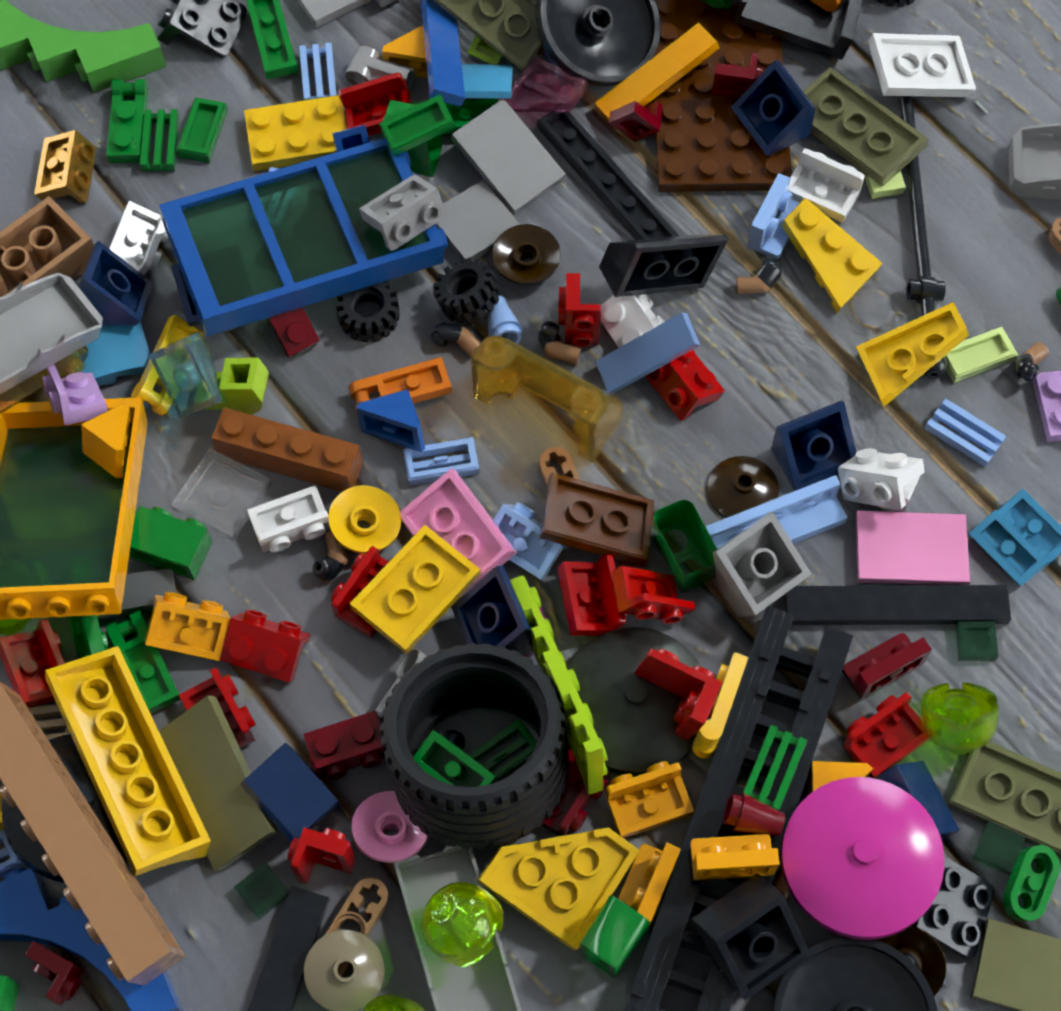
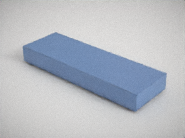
(647, 352)

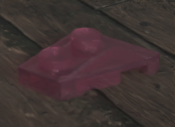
(546, 89)

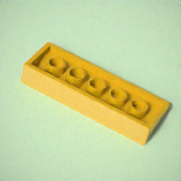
(127, 761)

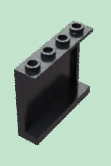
(802, 22)

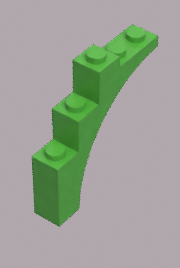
(61, 51)

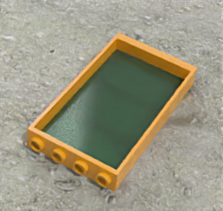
(63, 515)

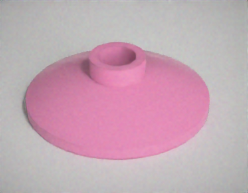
(374, 818)

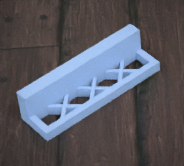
(799, 513)

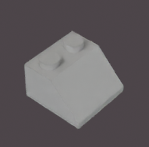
(758, 566)

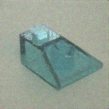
(188, 374)

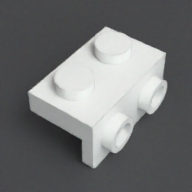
(826, 184)
(139, 238)
(628, 317)
(878, 477)
(289, 519)

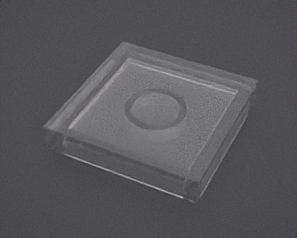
(221, 494)

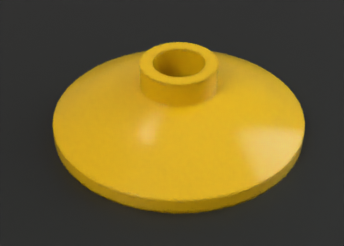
(367, 505)

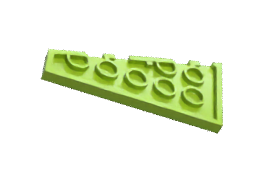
(581, 735)

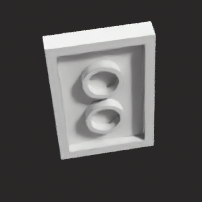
(921, 65)

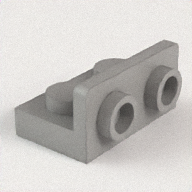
(404, 211)

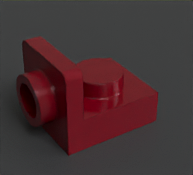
(735, 80)
(637, 120)
(49, 965)

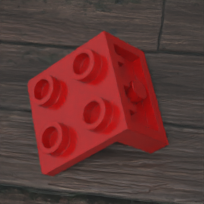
(691, 683)

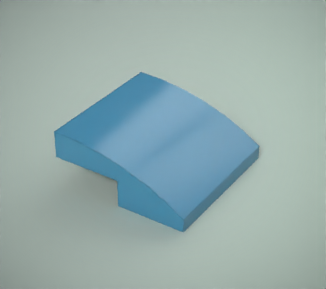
(487, 80)
(117, 352)
(1020, 537)

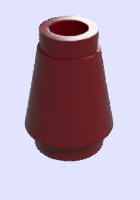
(752, 816)

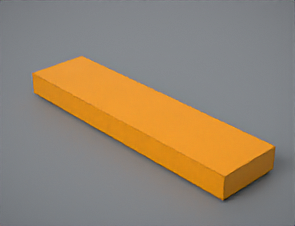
(661, 71)

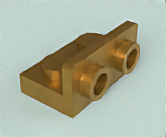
(65, 167)

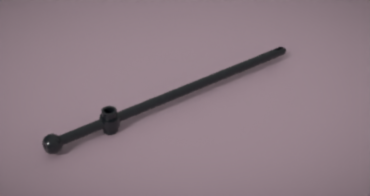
(924, 288)

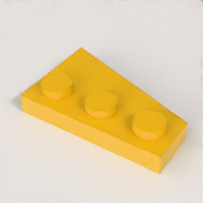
(835, 256)
(911, 350)

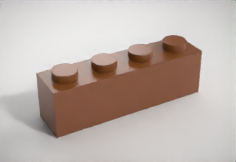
(287, 450)

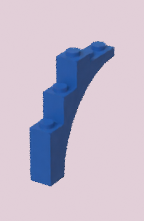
(30, 917)

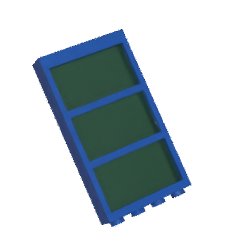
(292, 237)

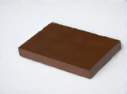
(597, 519)

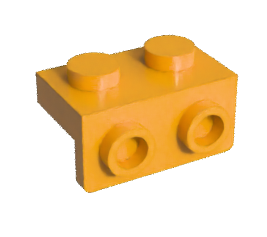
(648, 799)

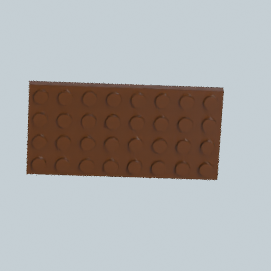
(700, 135)

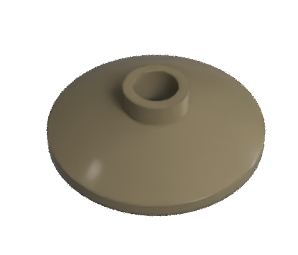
(328, 986)

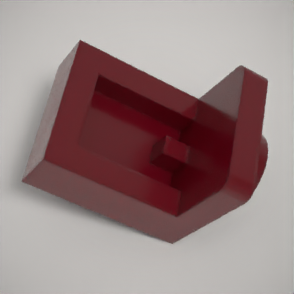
(293, 330)

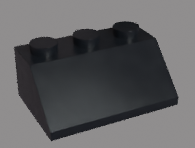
(661, 263)

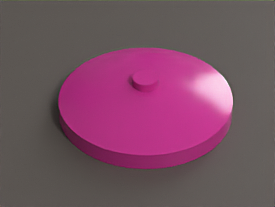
(862, 858)

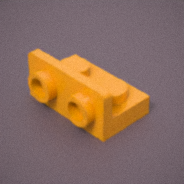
(188, 626)
(733, 857)
(649, 879)

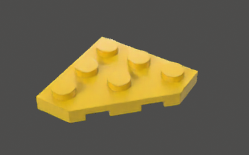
(560, 879)

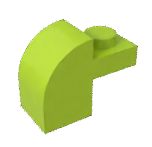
(242, 385)

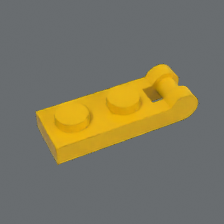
(173, 331)
(710, 733)

